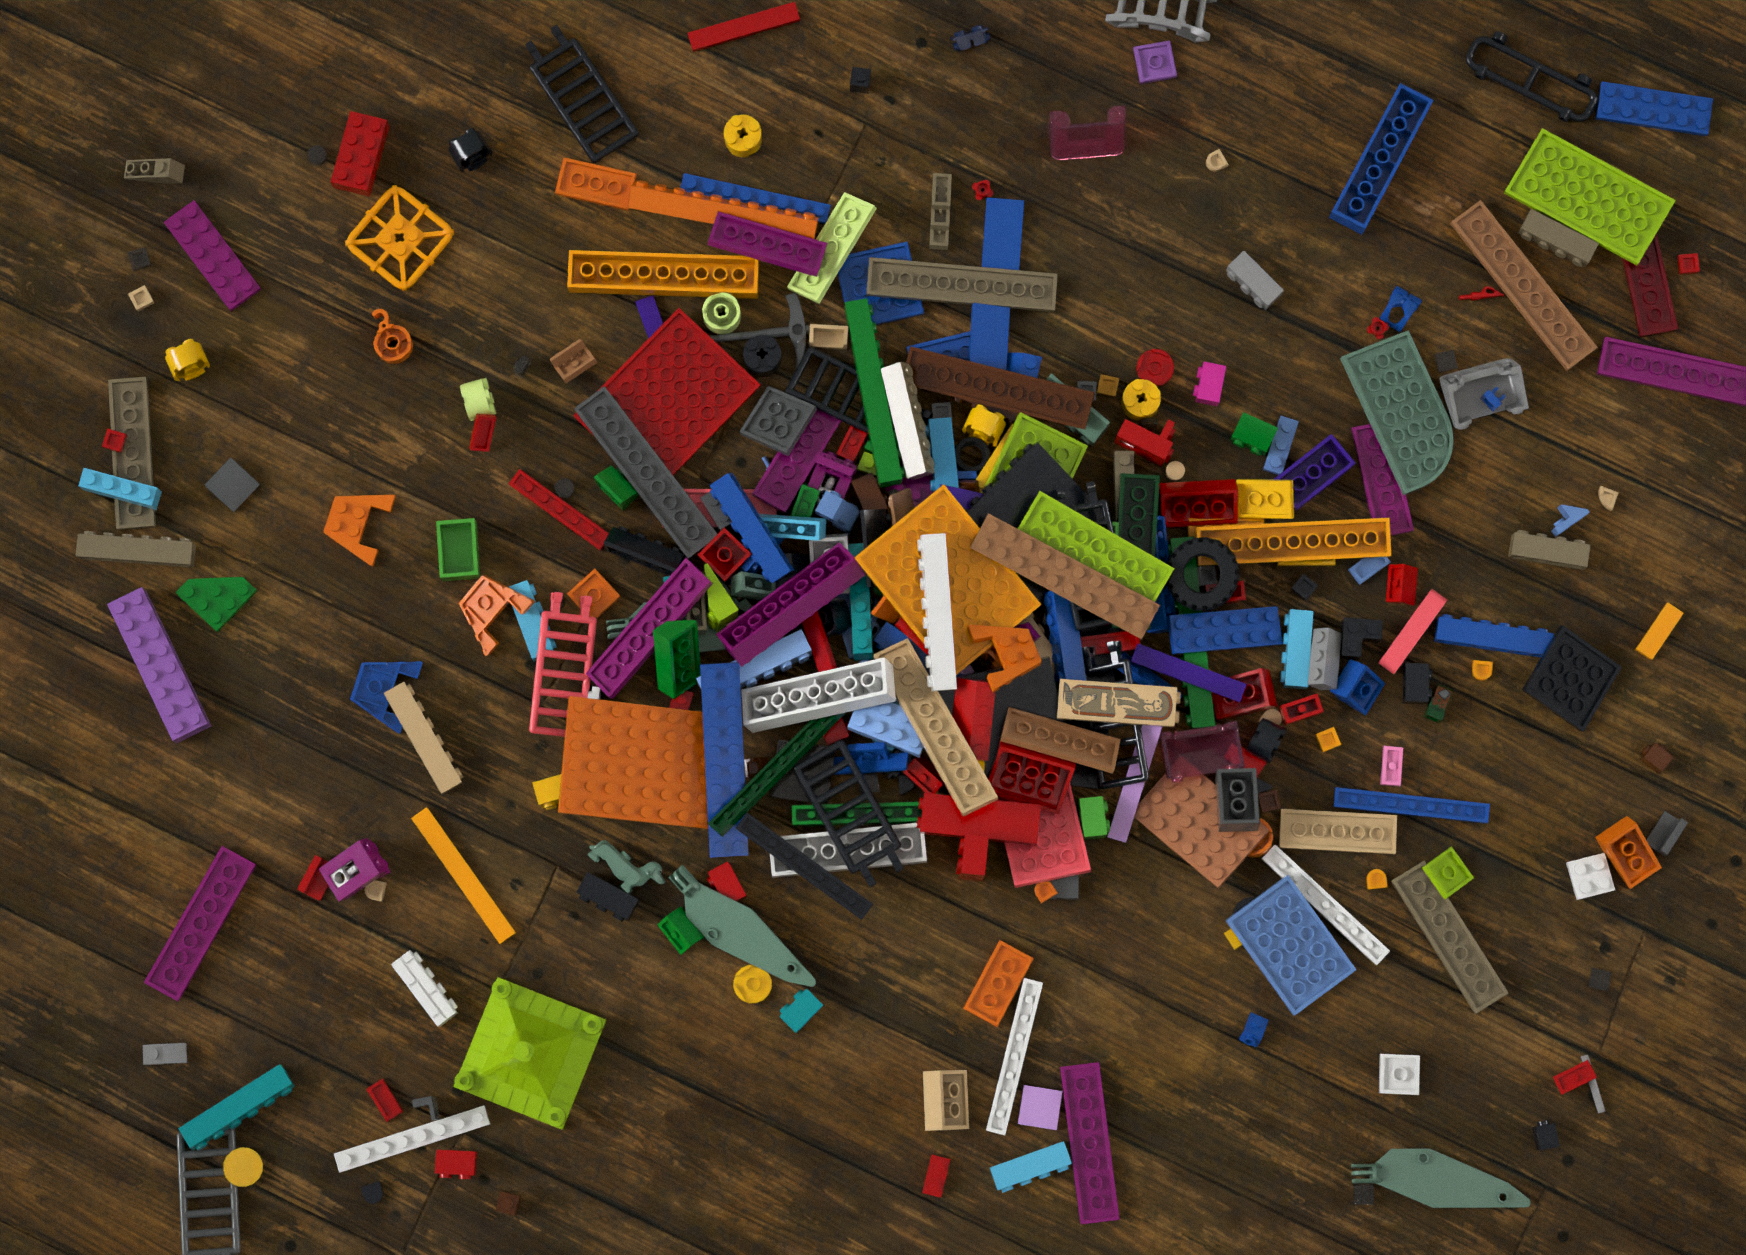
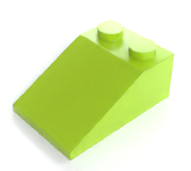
(719, 605)

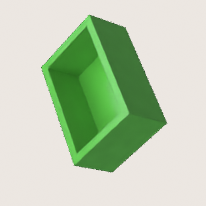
(458, 549)

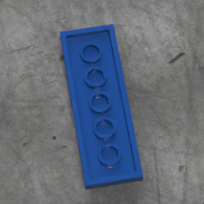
(1654, 108)
(1224, 630)

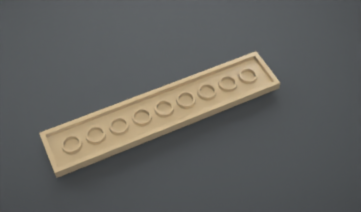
(938, 730)

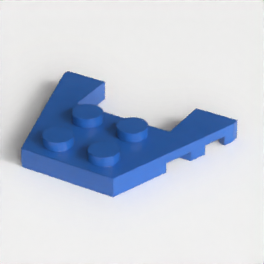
(374, 681)

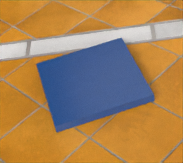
(853, 284)

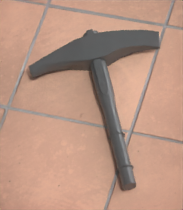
(797, 330)

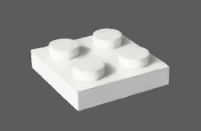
(1590, 876)
(1399, 1074)

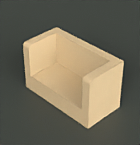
(828, 336)

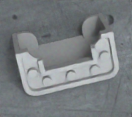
(1466, 387)

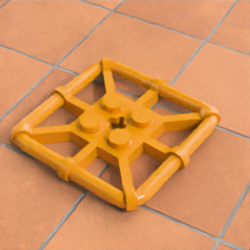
(396, 226)

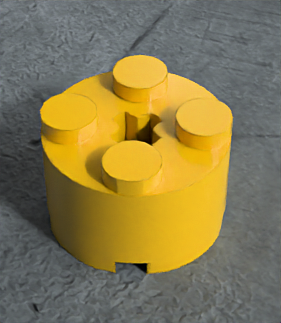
(742, 125)
(186, 360)
(1131, 395)
(984, 425)

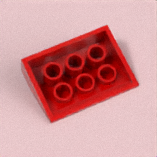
(1030, 776)

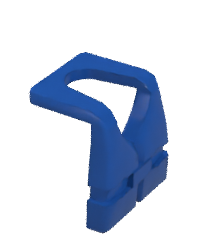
(1400, 299)

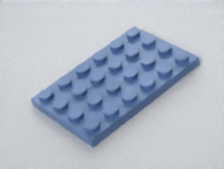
(1290, 945)

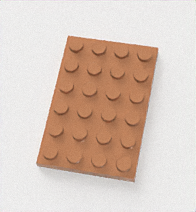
(1187, 822)

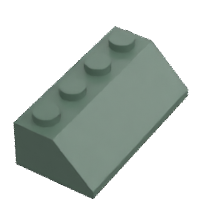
(1096, 425)

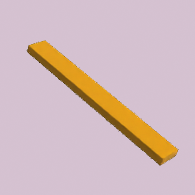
(463, 875)

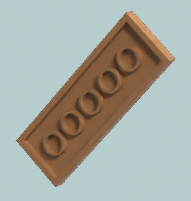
(1060, 740)

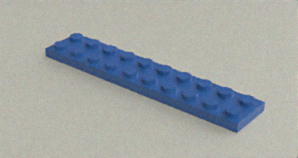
(723, 751)

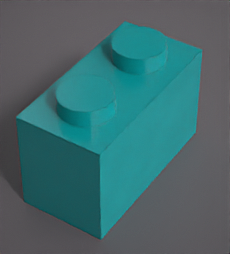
(801, 1010)

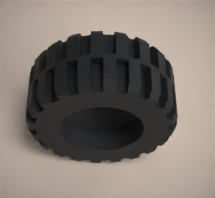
(1228, 569)

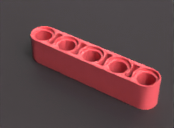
(1412, 631)

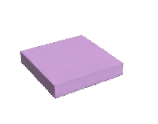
(1040, 1107)

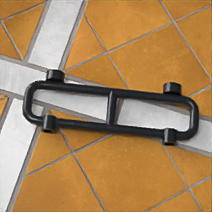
(1498, 42)

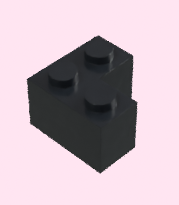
(1354, 632)

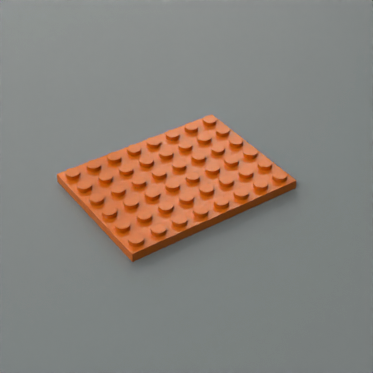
(634, 763)

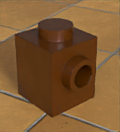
(1656, 757)

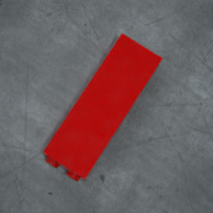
(999, 820)

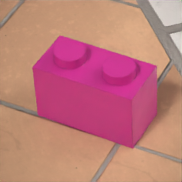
(1210, 383)

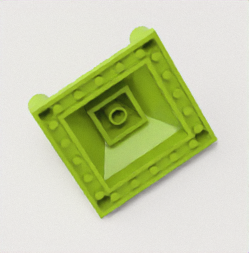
(530, 1053)

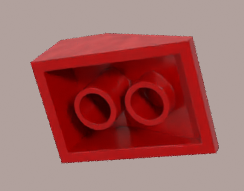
(1257, 696)

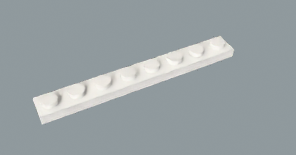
(1327, 905)
(1014, 1056)
(411, 1139)

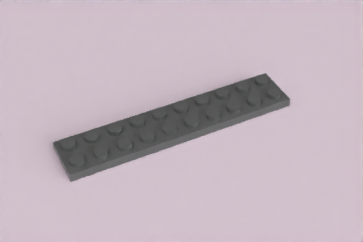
(646, 472)

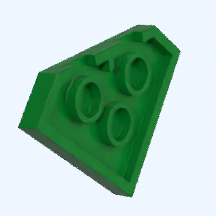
(216, 598)

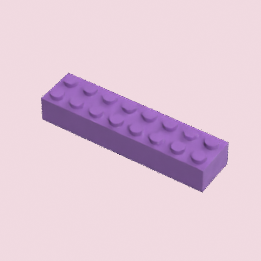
(159, 665)

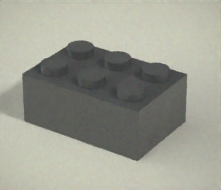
(1237, 800)

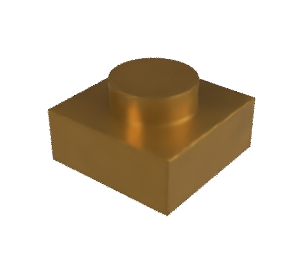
(1107, 386)

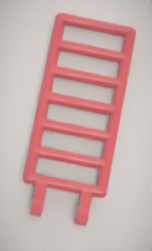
(554, 613)

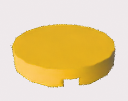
(752, 984)
(242, 1167)

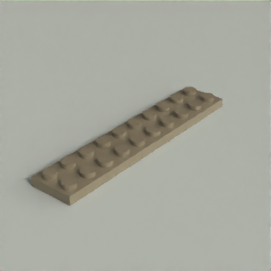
(961, 284)

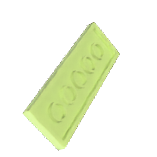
(841, 235)

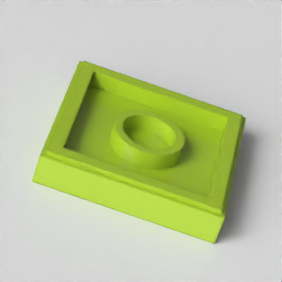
(1448, 872)

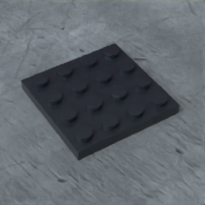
(1571, 678)

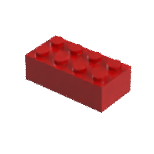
(360, 153)
(973, 857)

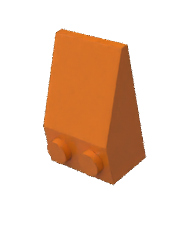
(1628, 851)

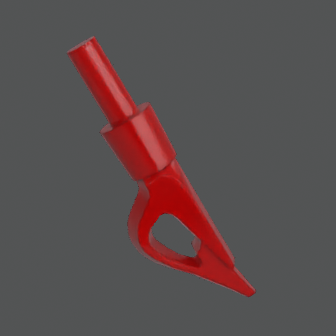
(1481, 295)

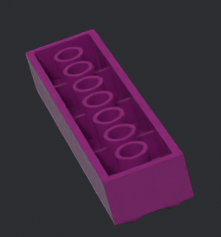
(790, 604)

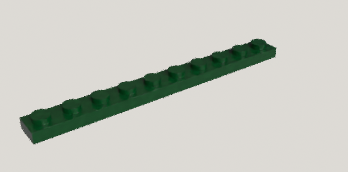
(772, 773)

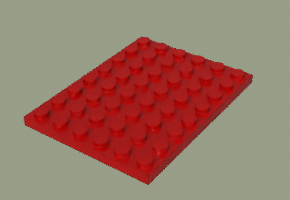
(679, 389)

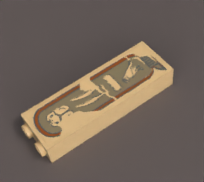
(1118, 703)

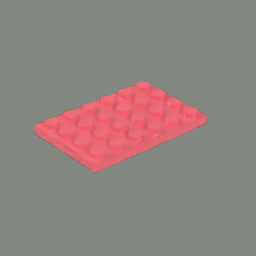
(1058, 850)

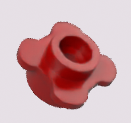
(985, 184)
(1376, 322)

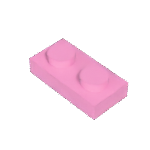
(1391, 766)

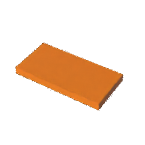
(595, 183)
(998, 983)

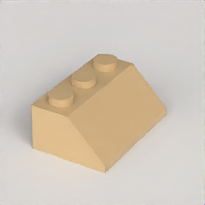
(946, 1100)

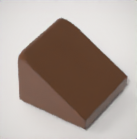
(754, 766)

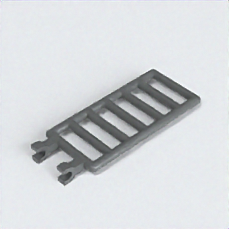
(184, 1194)

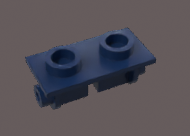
(963, 39)

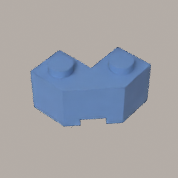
(838, 511)

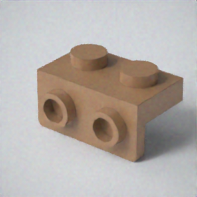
(573, 360)

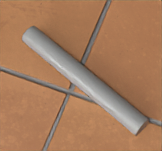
(1595, 1090)

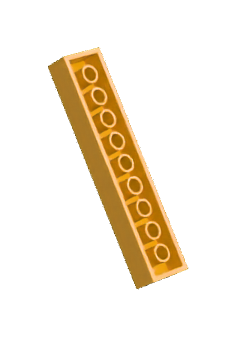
(662, 274)
(1301, 540)

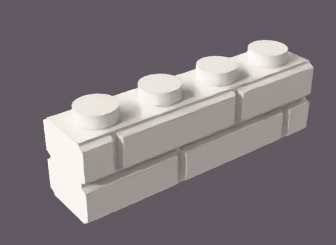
(424, 988)

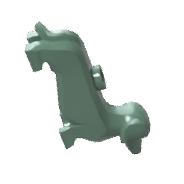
(623, 868)

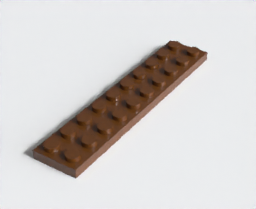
(1000, 388)

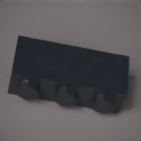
(607, 897)

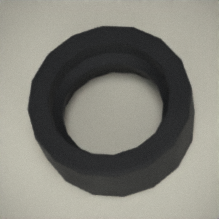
(973, 441)

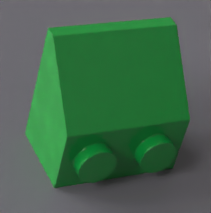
(1253, 434)
(616, 487)

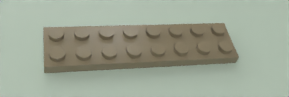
(131, 416)
(1450, 939)

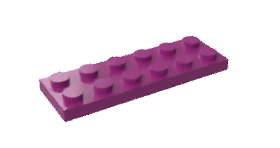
(767, 244)
(212, 255)
(788, 473)
(1379, 483)

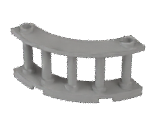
(1160, 22)

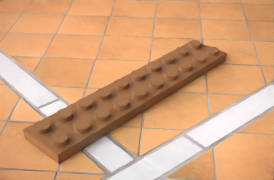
(1523, 285)
(1065, 576)

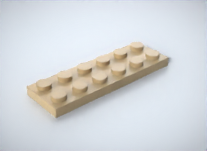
(1337, 831)

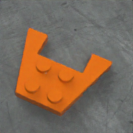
(348, 522)
(485, 603)
(1014, 650)

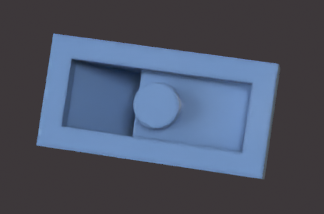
(1571, 516)

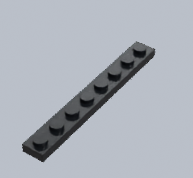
(804, 866)

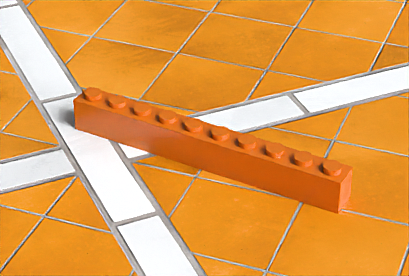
(705, 208)

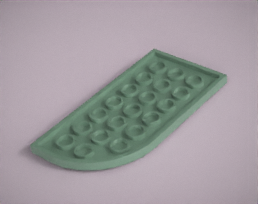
(1402, 409)

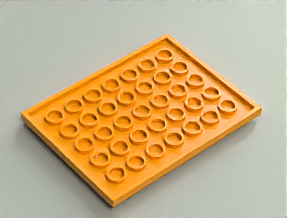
(979, 587)

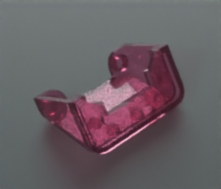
(1087, 139)
(1200, 751)

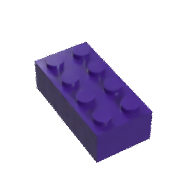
(1317, 470)

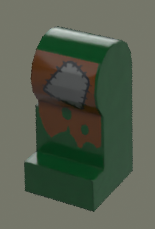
(1438, 703)

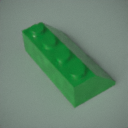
(677, 656)

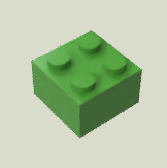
(1092, 817)

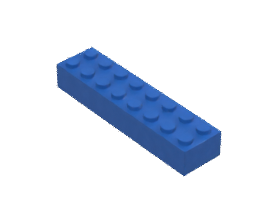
(1381, 158)

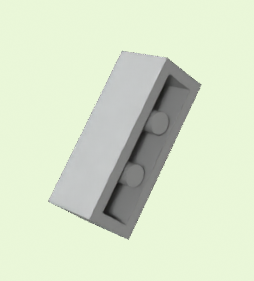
(1254, 280)
(1324, 659)

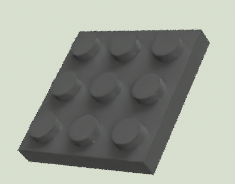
(778, 420)

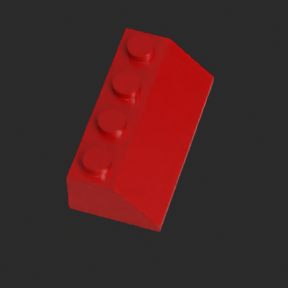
(1199, 500)
(974, 714)

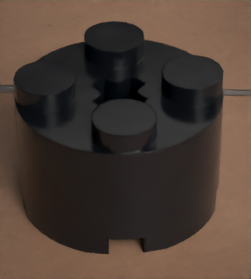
(469, 150)
(771, 350)
(835, 617)
(1266, 740)

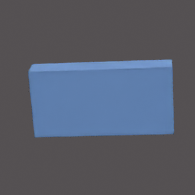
(1368, 567)

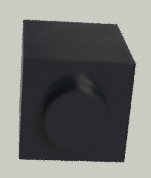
(860, 80)
(1545, 1135)

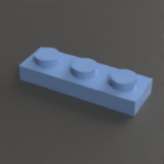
(1280, 445)

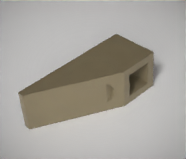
(155, 170)

